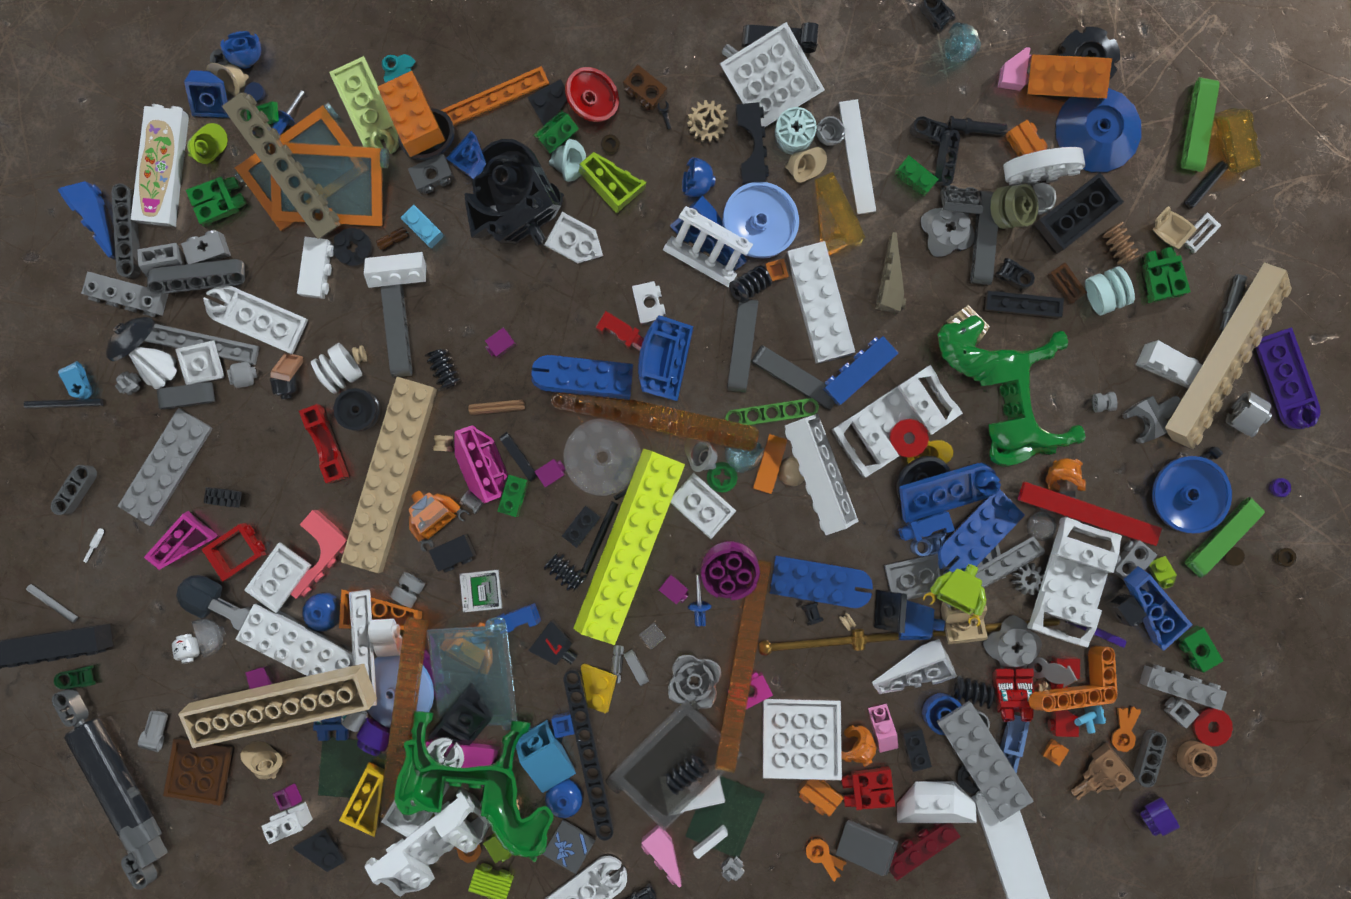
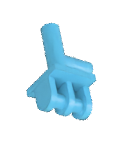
(1092, 716)

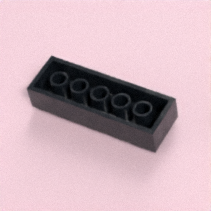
(55, 645)

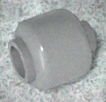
(241, 374)

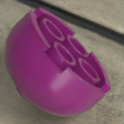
(728, 570)

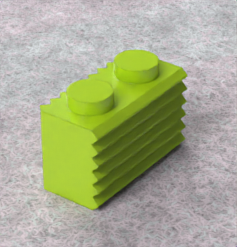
(491, 882)

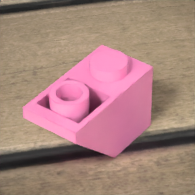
(1014, 72)
(883, 728)

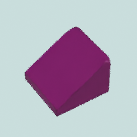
(287, 797)

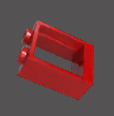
(218, 561)

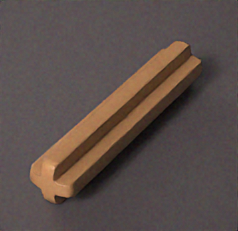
(495, 407)

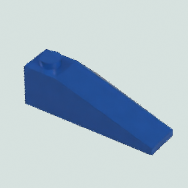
(704, 208)

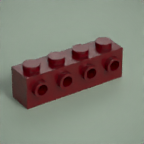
(922, 847)

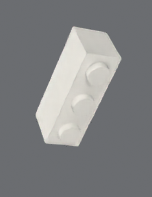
(315, 268)
(395, 269)

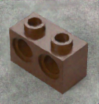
(649, 84)

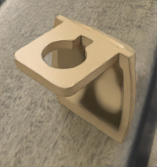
(1173, 228)

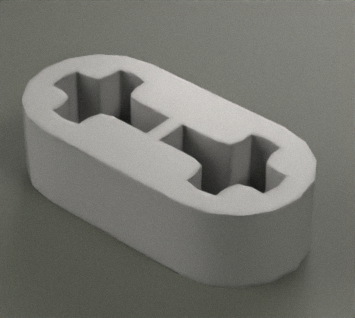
(636, 667)

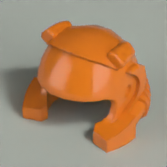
(1066, 470)
(864, 747)

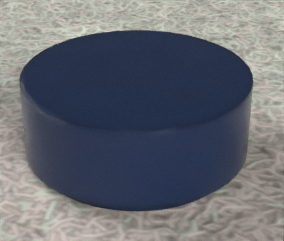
(255, 91)

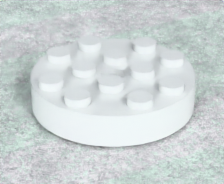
(1044, 165)

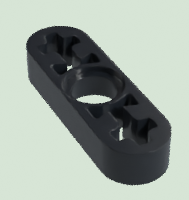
(946, 176)
(518, 456)

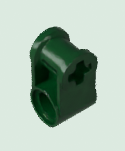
(77, 677)

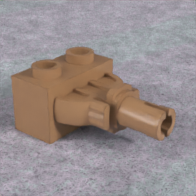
(1104, 773)

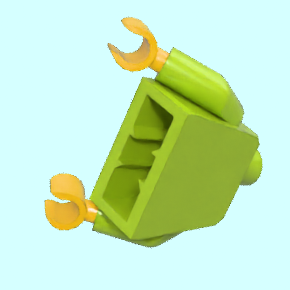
(961, 591)

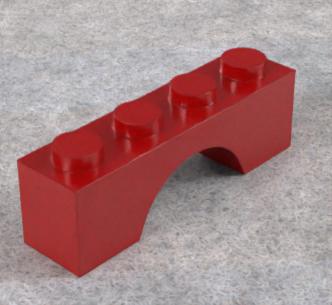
(330, 458)
(1062, 721)

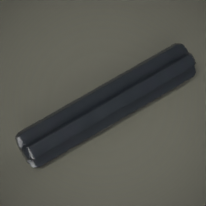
(1206, 184)

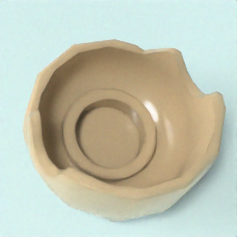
(789, 472)

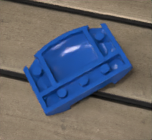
(664, 357)

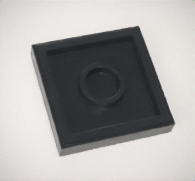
(890, 611)

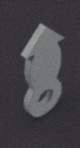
(1053, 672)

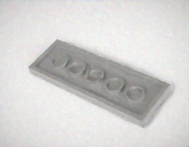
(165, 467)
(919, 574)
(985, 761)

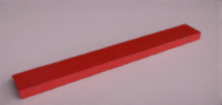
(1089, 513)

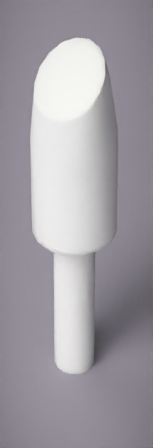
(94, 543)

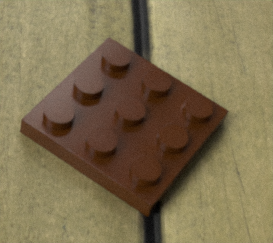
(198, 772)

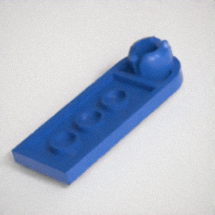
(582, 376)
(948, 491)
(979, 533)
(820, 582)

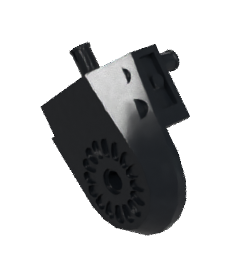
(510, 195)

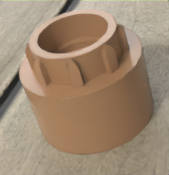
(1186, 756)

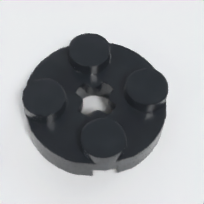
(343, 241)

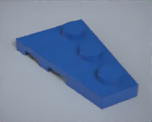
(468, 156)

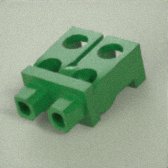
(215, 200)
(1164, 277)

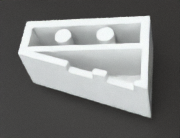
(1168, 363)

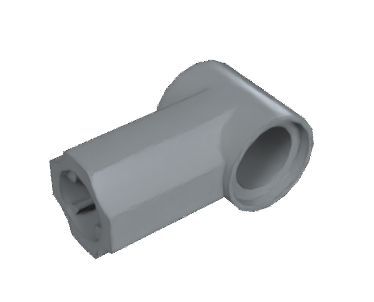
(355, 720)
(152, 737)

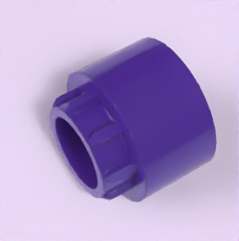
(373, 737)
(1159, 818)

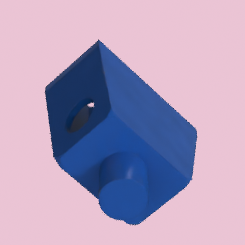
(920, 622)

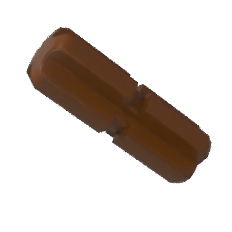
(388, 240)

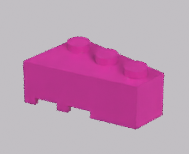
(182, 538)

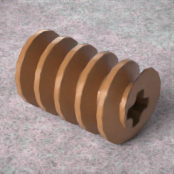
(1120, 244)

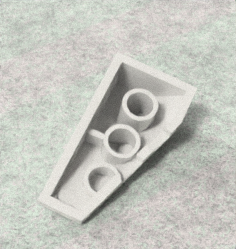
(923, 665)

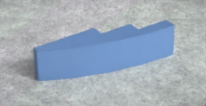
(1014, 741)

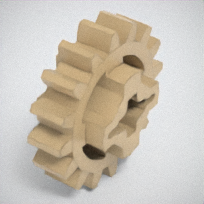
(700, 119)

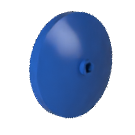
(1208, 491)

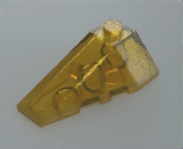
(836, 218)

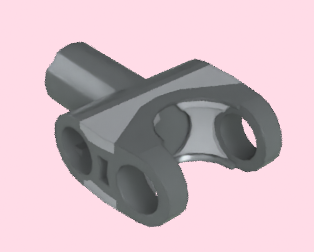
(1153, 415)

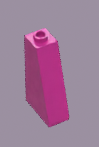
(475, 754)

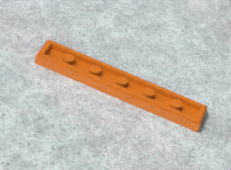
(497, 96)

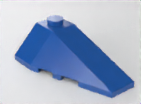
(89, 204)

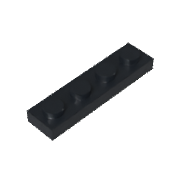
(1024, 304)

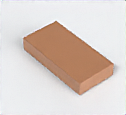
(286, 367)

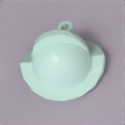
(567, 159)

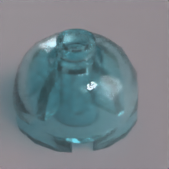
(962, 44)
(744, 460)

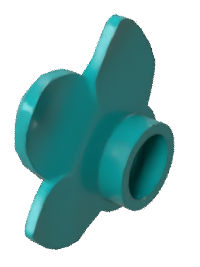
(402, 65)

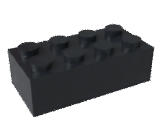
(1078, 213)

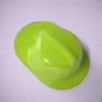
(207, 143)

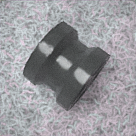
(216, 55)

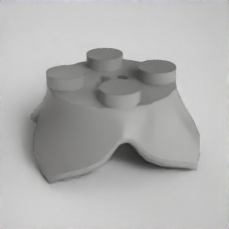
(940, 240)
(1000, 644)
(705, 691)

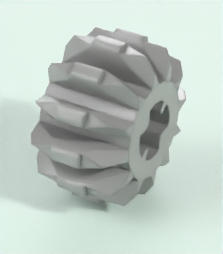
(1028, 586)

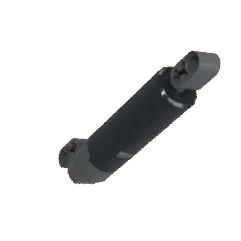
(113, 788)

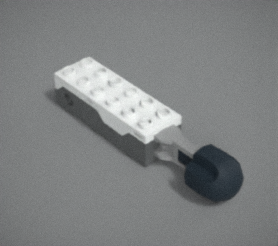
(267, 631)

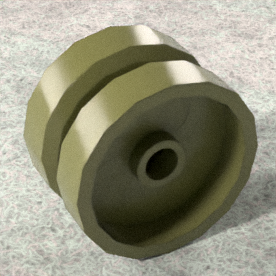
(1014, 206)

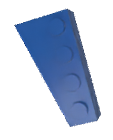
(860, 371)
(1163, 619)

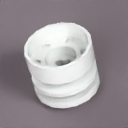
(333, 370)

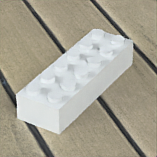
(820, 302)
(821, 474)

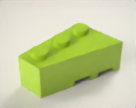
(610, 182)

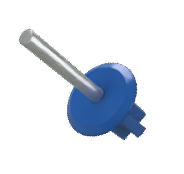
(285, 118)
(700, 606)

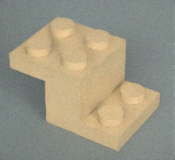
(958, 628)

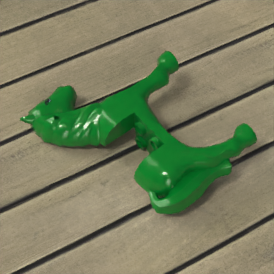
(1020, 436)
(424, 781)

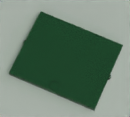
(343, 766)
(735, 814)

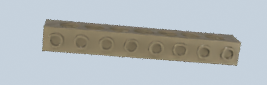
(235, 109)

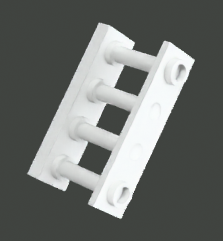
(700, 261)

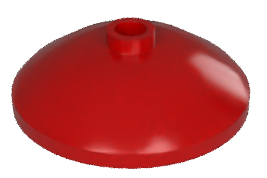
(597, 89)

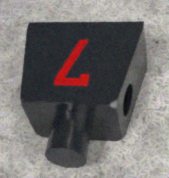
(553, 645)

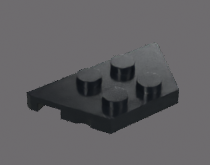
(464, 718)

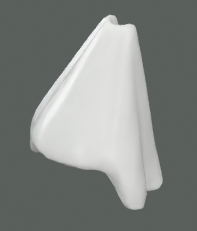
(153, 366)

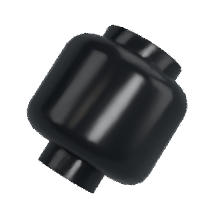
(283, 388)

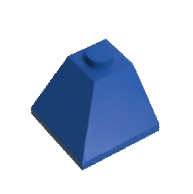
(205, 94)

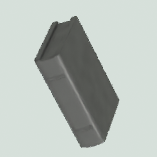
(867, 848)

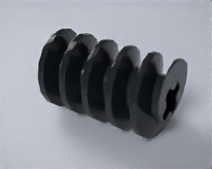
(750, 283)
(442, 369)
(565, 572)
(973, 690)
(686, 774)

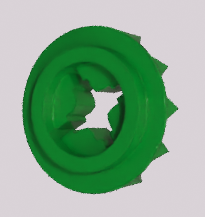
(728, 484)

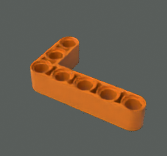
(1099, 692)

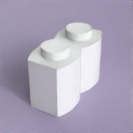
(385, 637)

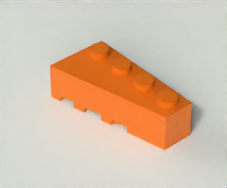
(379, 609)

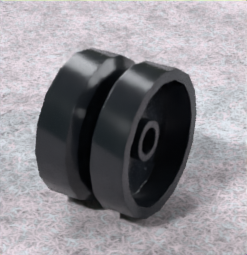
(346, 413)

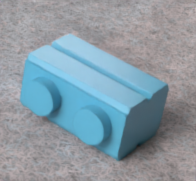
(422, 226)

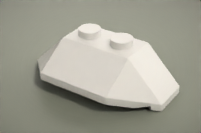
(936, 804)

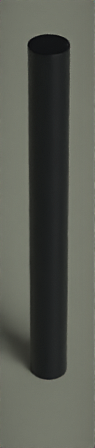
(63, 403)
(599, 537)

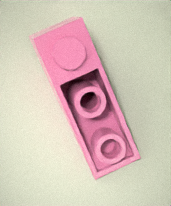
(661, 847)

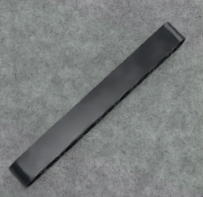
(588, 763)

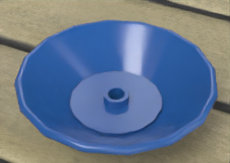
(1102, 148)

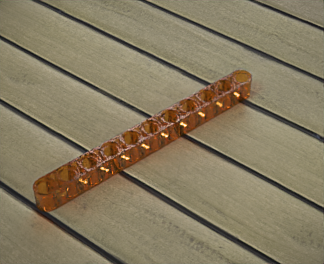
(664, 419)
(742, 671)
(404, 705)

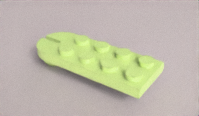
(365, 104)

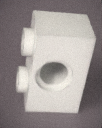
(648, 291)

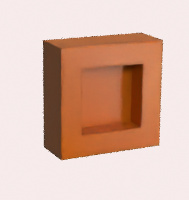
(777, 270)
(1055, 752)

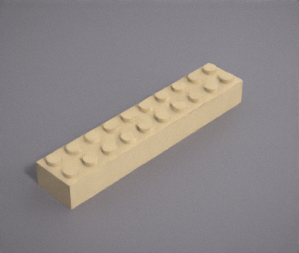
(1229, 355)
(389, 475)
(278, 706)

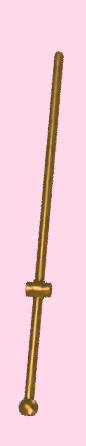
(859, 639)

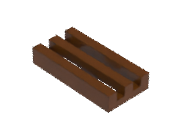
(1061, 287)

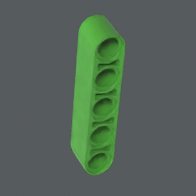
(1200, 124)
(780, 410)
(1224, 537)

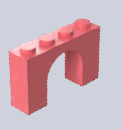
(331, 542)

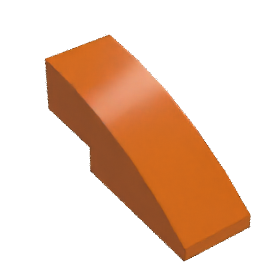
(770, 464)

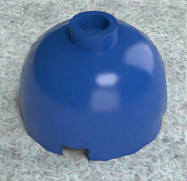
(241, 49)
(698, 178)
(321, 612)
(565, 798)

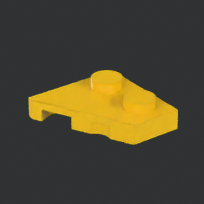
(598, 687)

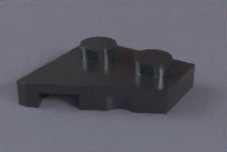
(549, 101)
(321, 850)

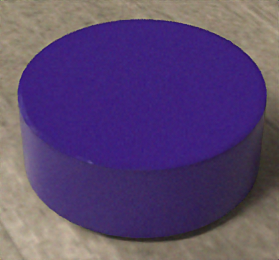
(1280, 487)

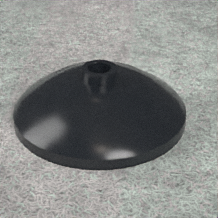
(448, 131)
(128, 337)
(924, 467)

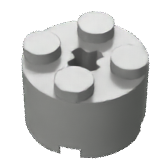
(1249, 413)

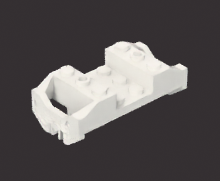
(901, 403)
(1074, 581)
(408, 861)

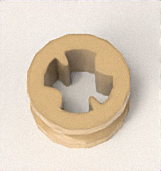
(359, 354)
(847, 621)

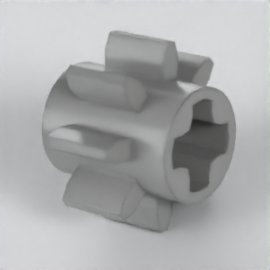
(127, 383)
(732, 868)

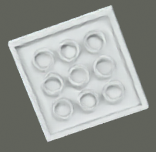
(773, 74)
(802, 739)

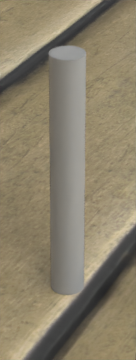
(52, 603)

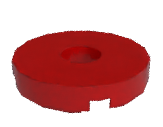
(917, 430)
(1222, 732)

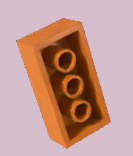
(1069, 76)
(411, 113)

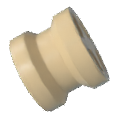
(443, 443)

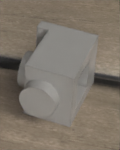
(1186, 713)

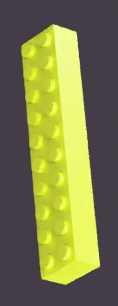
(628, 547)

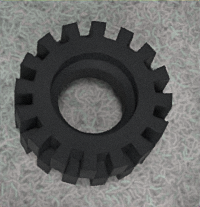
(222, 497)

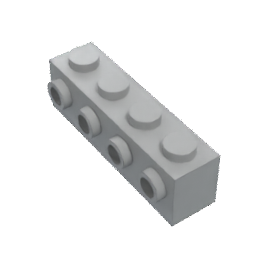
(123, 293)
(1177, 685)

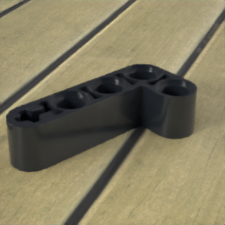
(806, 35)

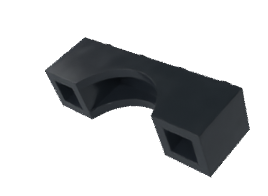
(749, 117)

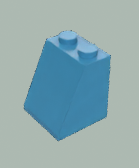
(544, 763)

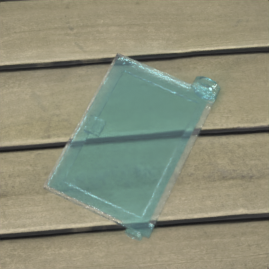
(478, 658)

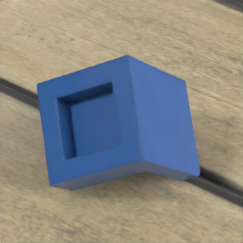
(562, 724)

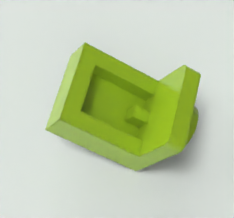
(1163, 572)

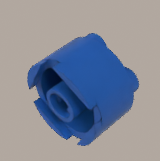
(934, 706)

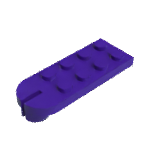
(1288, 379)

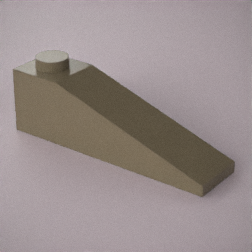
(891, 288)

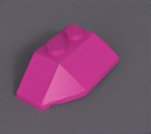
(480, 463)

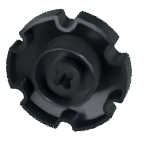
(1091, 44)

